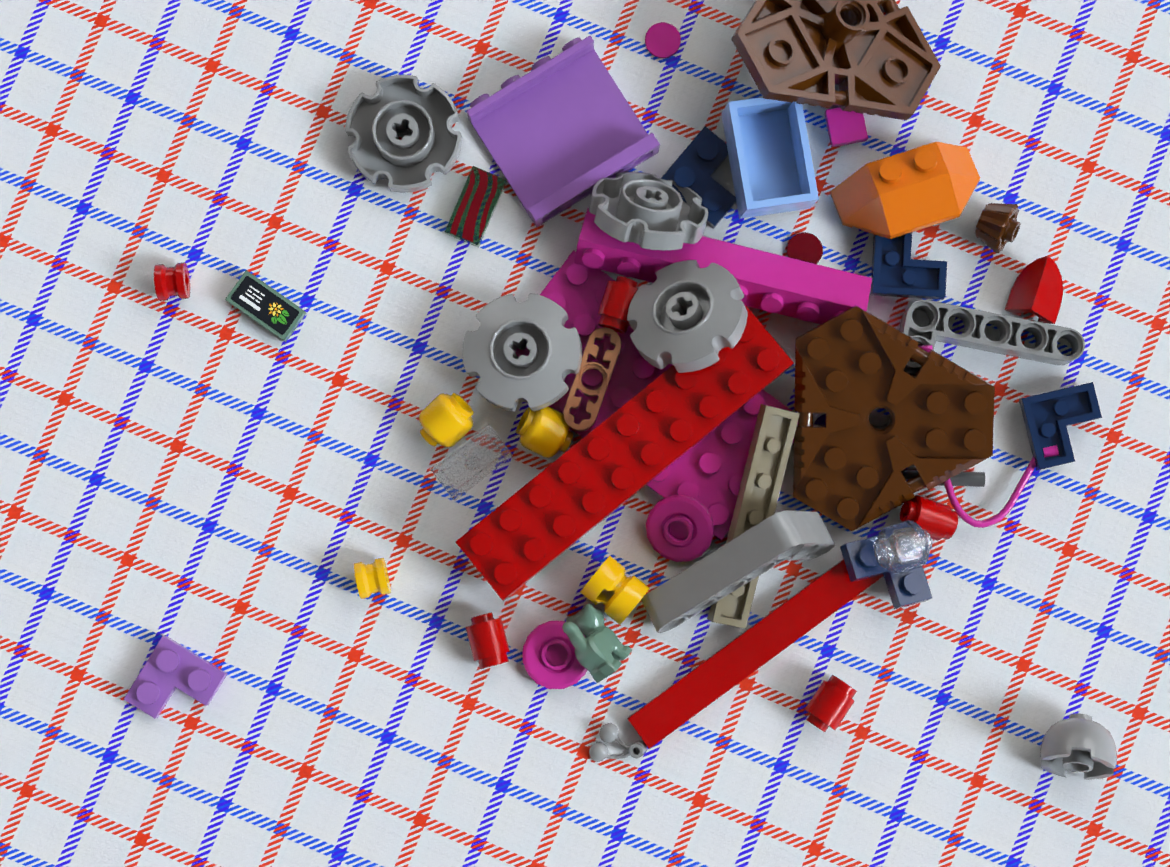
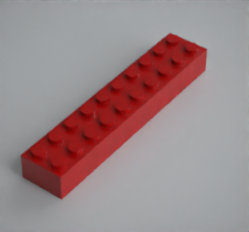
(618, 460)

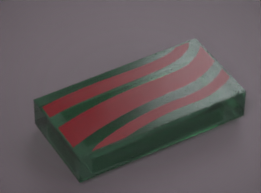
(475, 206)

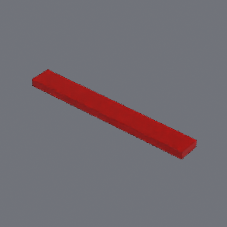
(747, 653)

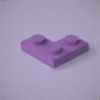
(172, 668)

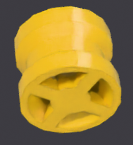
(372, 578)

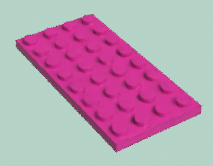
(710, 468)

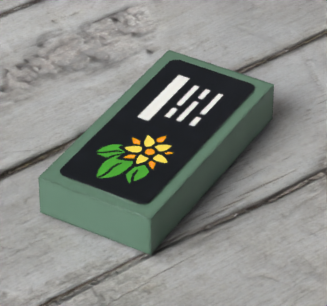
(266, 306)

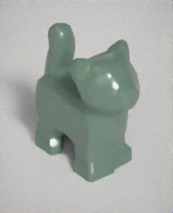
(600, 647)

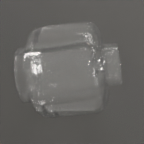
(902, 547)

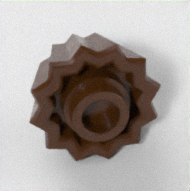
(998, 225)

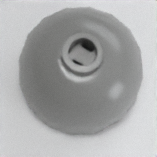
(1079, 747)

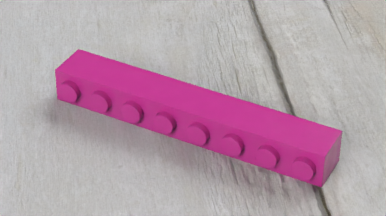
(765, 278)

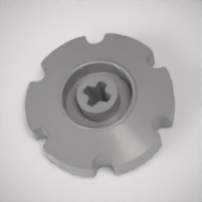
(393, 108)
(648, 211)
(687, 316)
(514, 326)

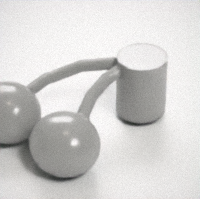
(608, 734)

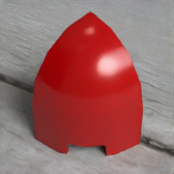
(1037, 291)

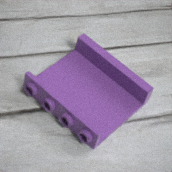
(560, 130)

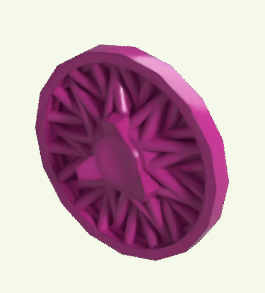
(680, 528)
(551, 657)

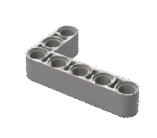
(974, 336)
(775, 539)

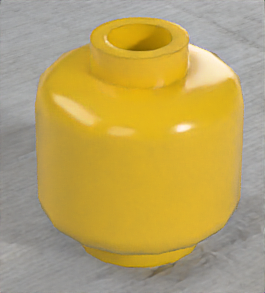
(446, 420)
(544, 431)

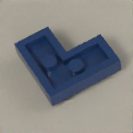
(695, 169)
(901, 276)
(1050, 414)
(904, 588)

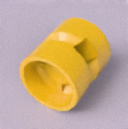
(614, 590)

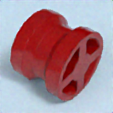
(172, 281)

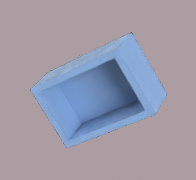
(769, 156)

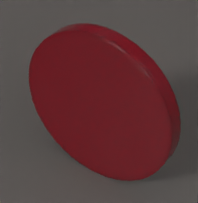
(805, 248)

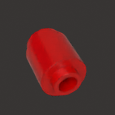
(615, 304)
(932, 516)
(488, 640)
(830, 704)

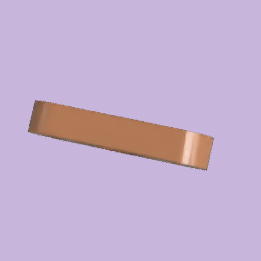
(592, 350)

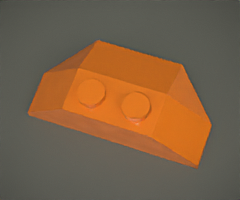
(907, 190)

